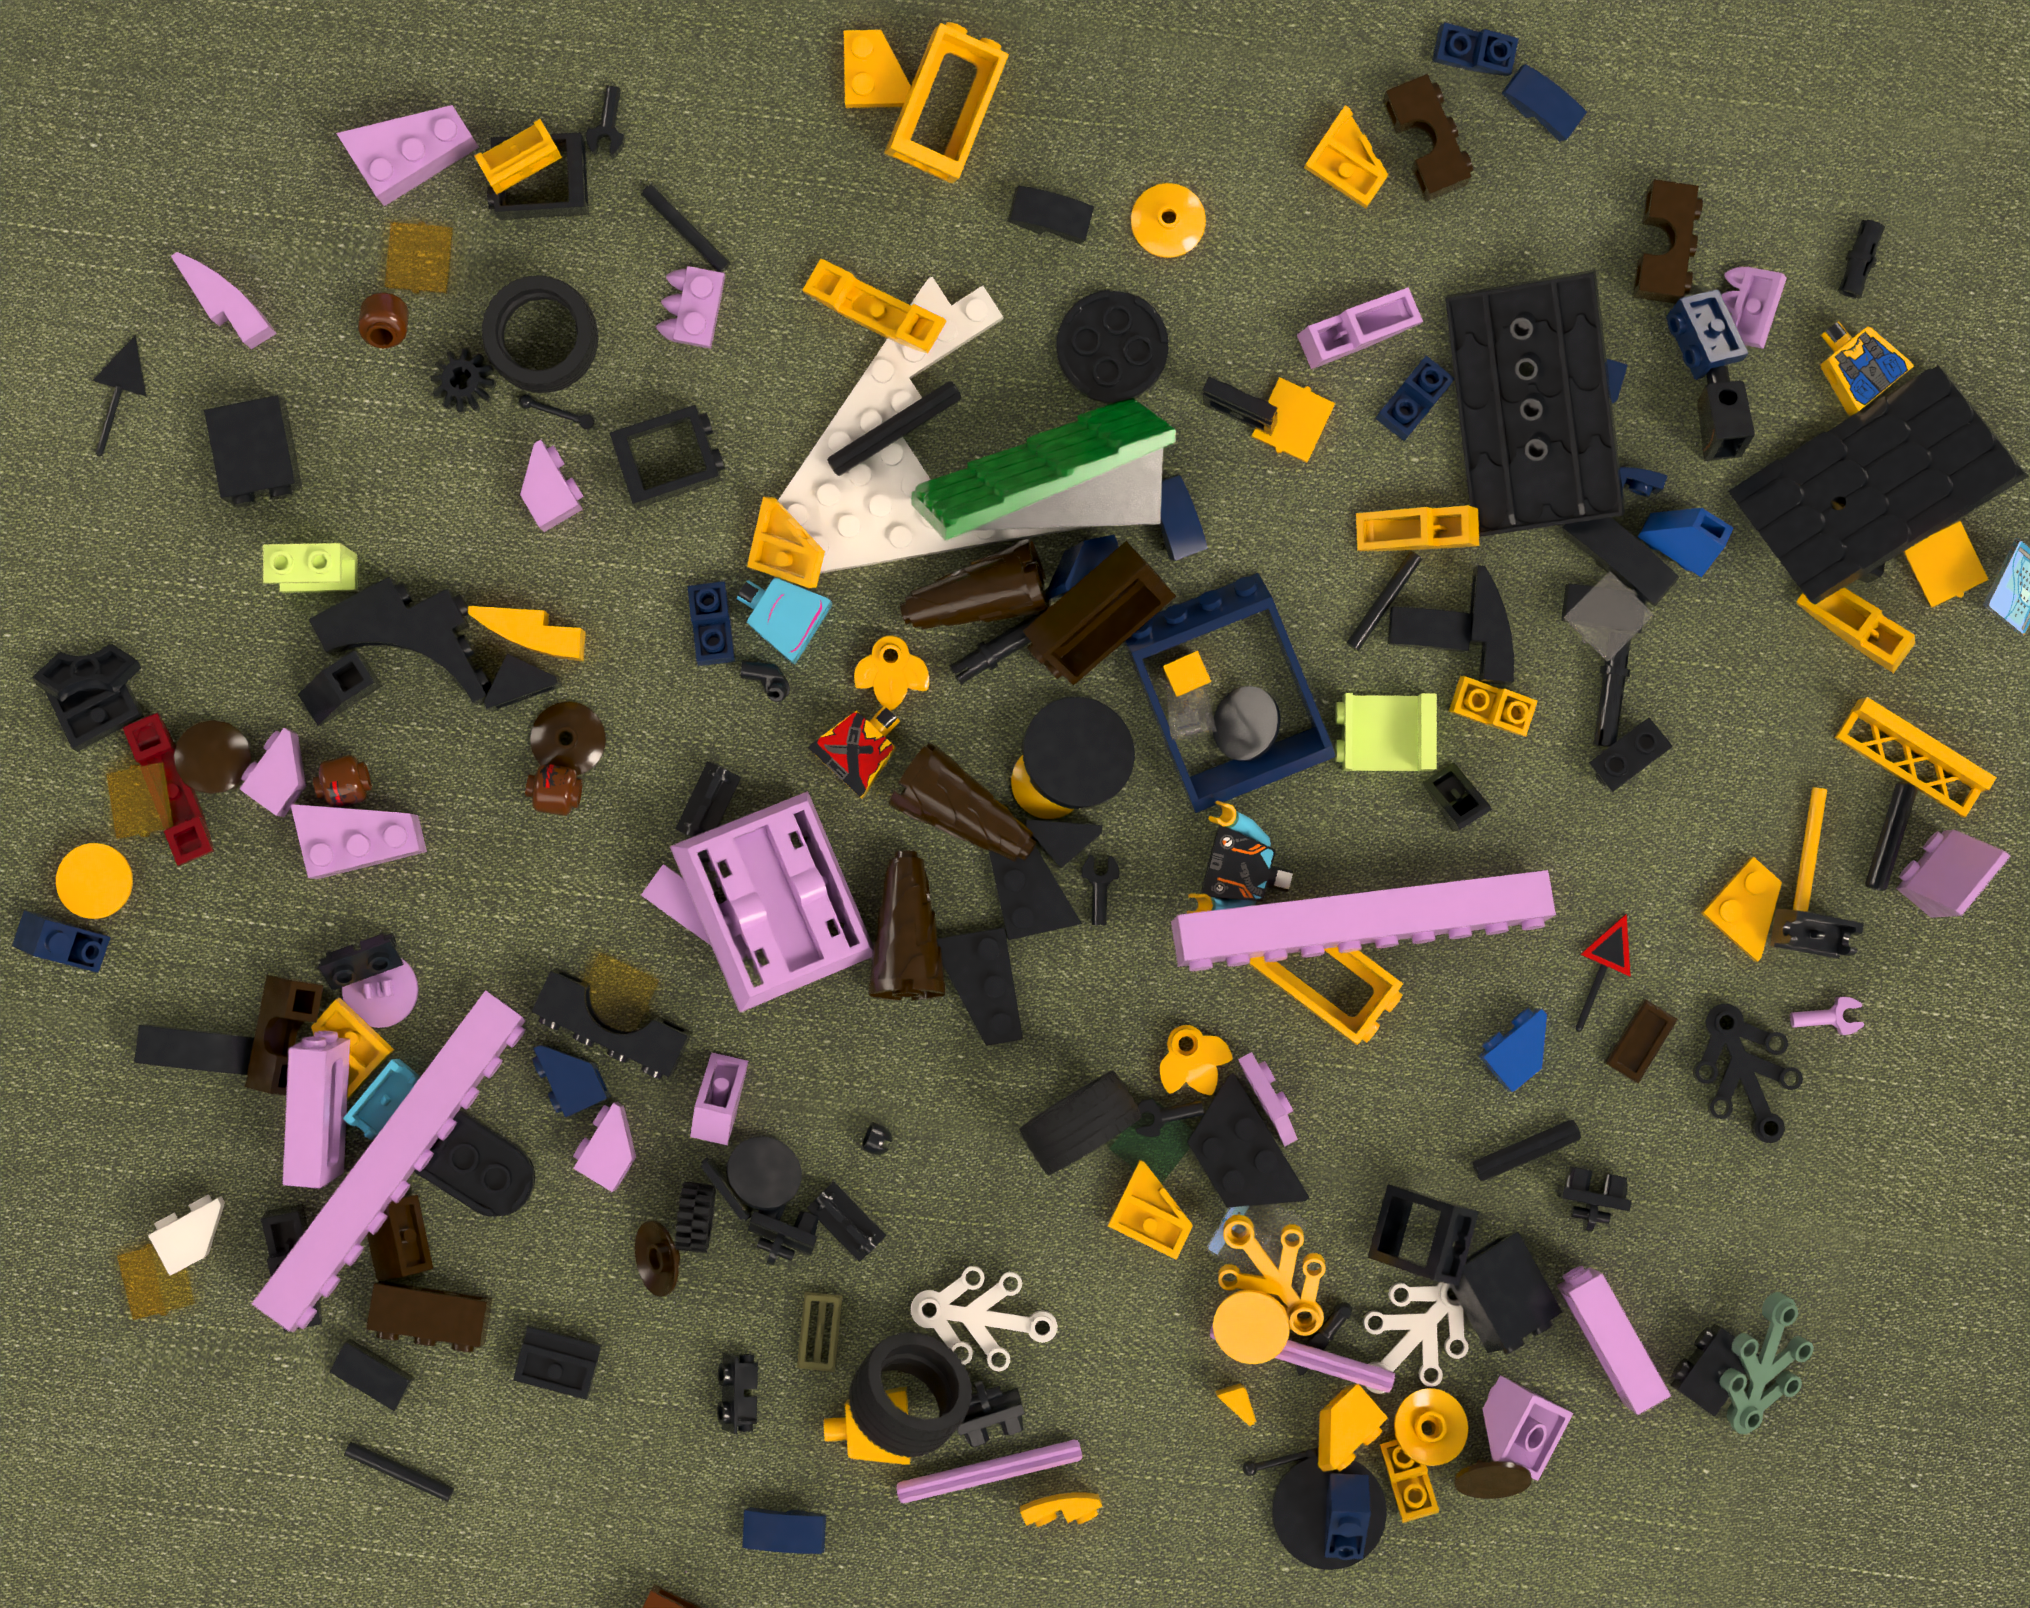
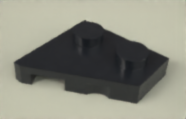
(95, 714)

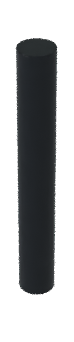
(685, 228)
(1384, 601)
(399, 1471)

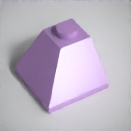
(1523, 1425)

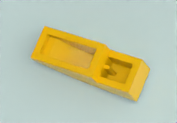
(1418, 529)
(1862, 627)
(532, 631)

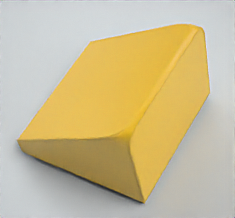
(1238, 1401)

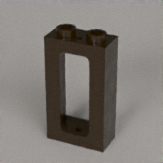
(1097, 614)

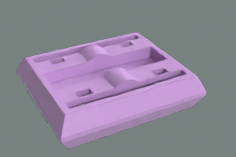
(774, 900)

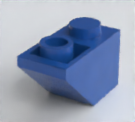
(1687, 536)
(1519, 1052)

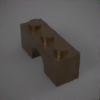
(1419, 107)
(1673, 210)
(282, 1011)

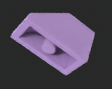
(718, 1099)

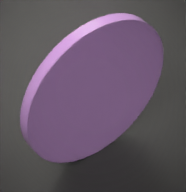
(384, 997)

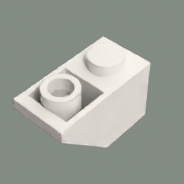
(189, 1237)

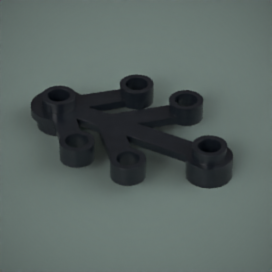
(1743, 1067)

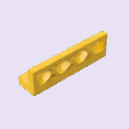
(1920, 743)

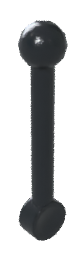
(586, 421)
(1251, 1468)

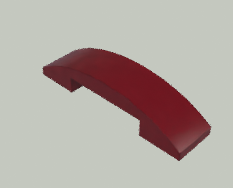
(152, 745)

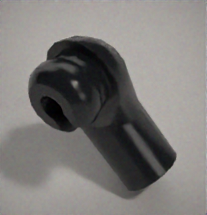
(769, 676)

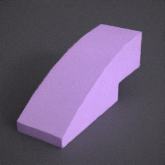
(224, 301)
(1359, 327)
(671, 895)

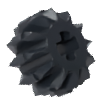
(450, 378)

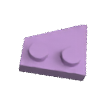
(1274, 1104)

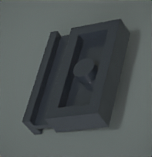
(1240, 405)
(557, 1362)

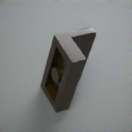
(401, 1242)

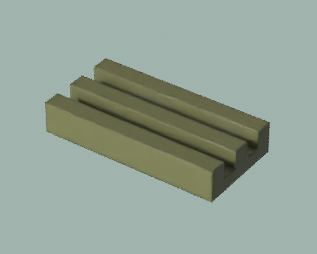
(823, 1298)

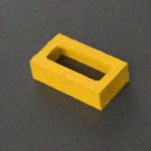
(989, 63)
(1356, 1028)

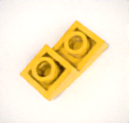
(1493, 706)
(1409, 1483)
(1074, 1505)

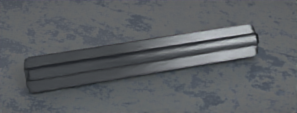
(894, 428)

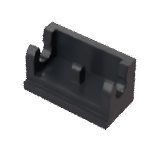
(1814, 933)

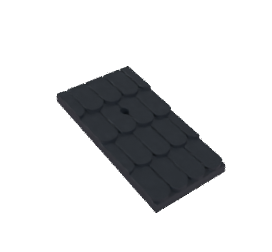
(1542, 437)
(1896, 468)

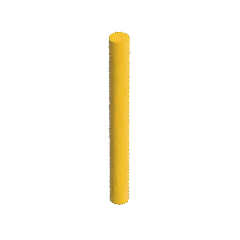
(1810, 849)

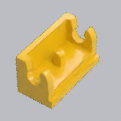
(518, 157)

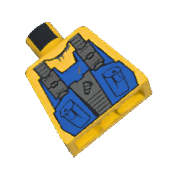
(1861, 366)

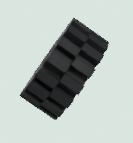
(695, 1217)

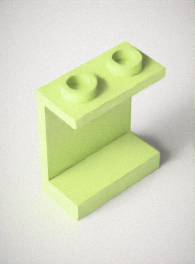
(310, 567)
(1387, 732)

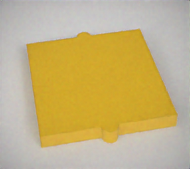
(1299, 420)
(1945, 564)

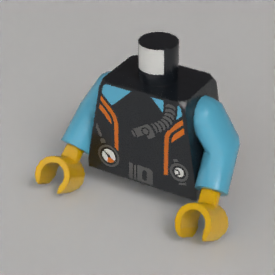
(1239, 865)

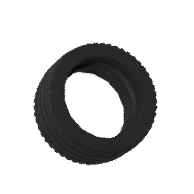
(518, 294)
(1080, 1123)
(889, 1425)

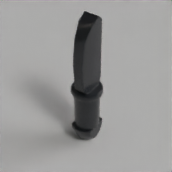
(1327, 1330)

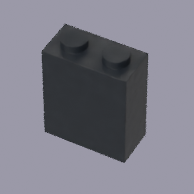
(253, 450)
(1505, 1294)

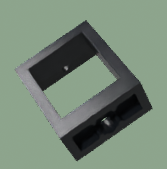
(578, 202)
(712, 457)
(1454, 1224)

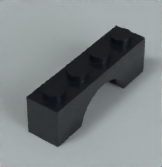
(568, 1004)

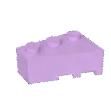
(407, 150)
(354, 839)

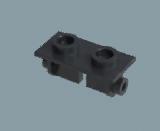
(1630, 755)
(708, 800)
(350, 966)
(846, 1221)
(735, 1408)

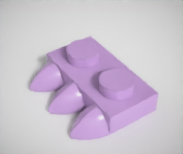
(1754, 303)
(694, 308)

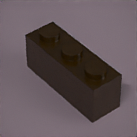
(429, 1315)

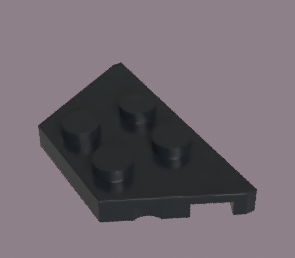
(1242, 1153)

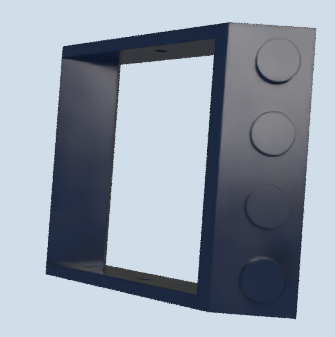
(1201, 616)

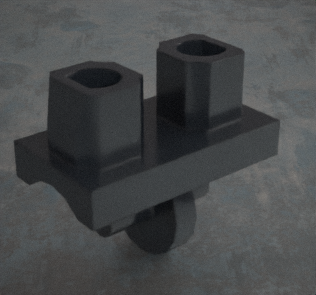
(1577, 1189)
(800, 1237)
(990, 1408)

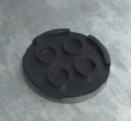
(1112, 346)
(1078, 752)
(1301, 1512)

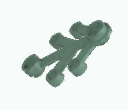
(1747, 1409)

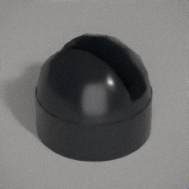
(874, 1139)

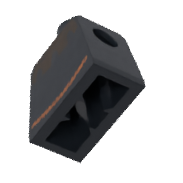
(1724, 416)

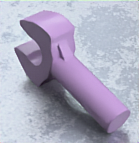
(1831, 1016)

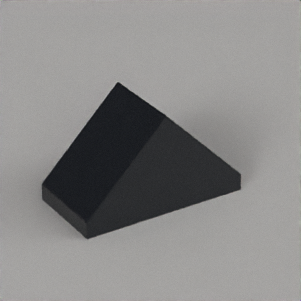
(518, 682)
(1456, 797)
(1063, 840)

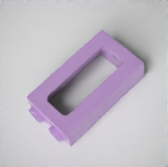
(316, 1110)
(1613, 1339)

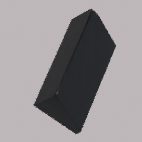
(371, 1374)

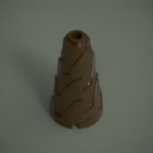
(986, 591)
(956, 803)
(906, 946)

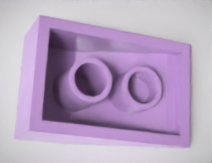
(1950, 873)

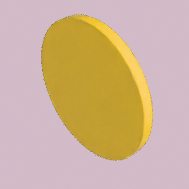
(94, 881)
(1251, 1326)

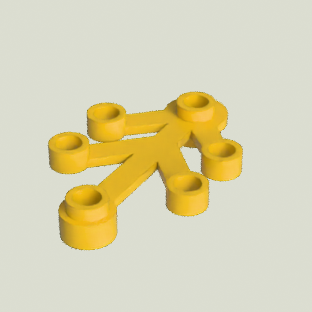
(1275, 1279)

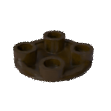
(212, 757)

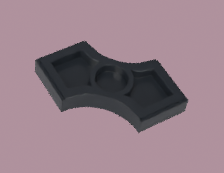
(70, 674)

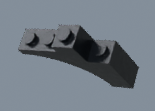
(384, 618)

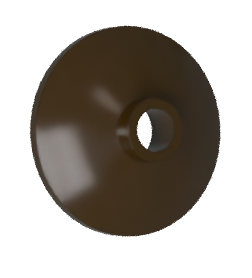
(587, 733)
(657, 1258)

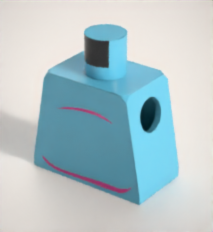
(784, 615)

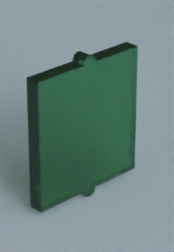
(1158, 1152)

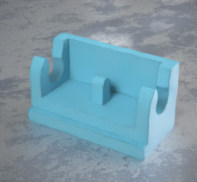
(382, 1098)

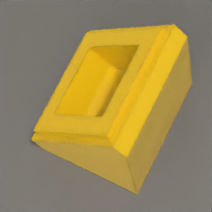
(1186, 674)

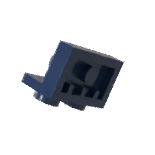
(1705, 332)

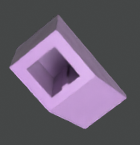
(546, 490)
(278, 775)
(609, 1151)

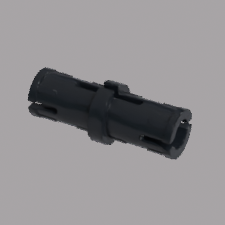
(1861, 259)

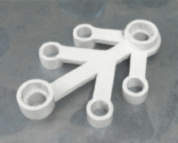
(977, 1316)
(1421, 1328)

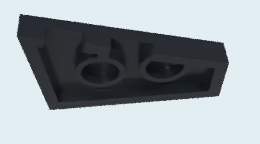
(1030, 896)
(984, 980)

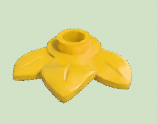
(893, 677)
(1196, 1065)

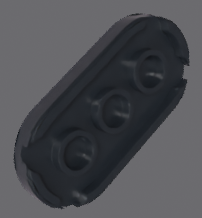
(481, 1168)

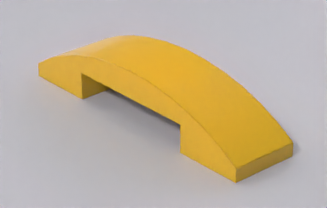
(873, 308)

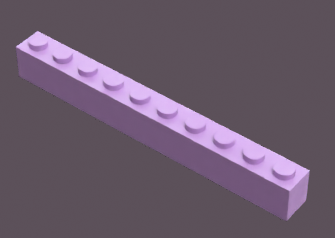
(1362, 919)
(389, 1162)

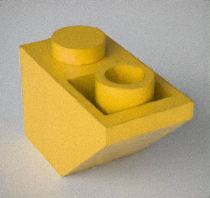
(1345, 1425)

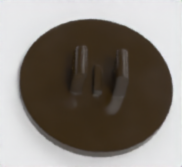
(1492, 1479)

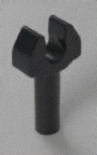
(607, 125)
(1099, 888)
(1166, 1114)

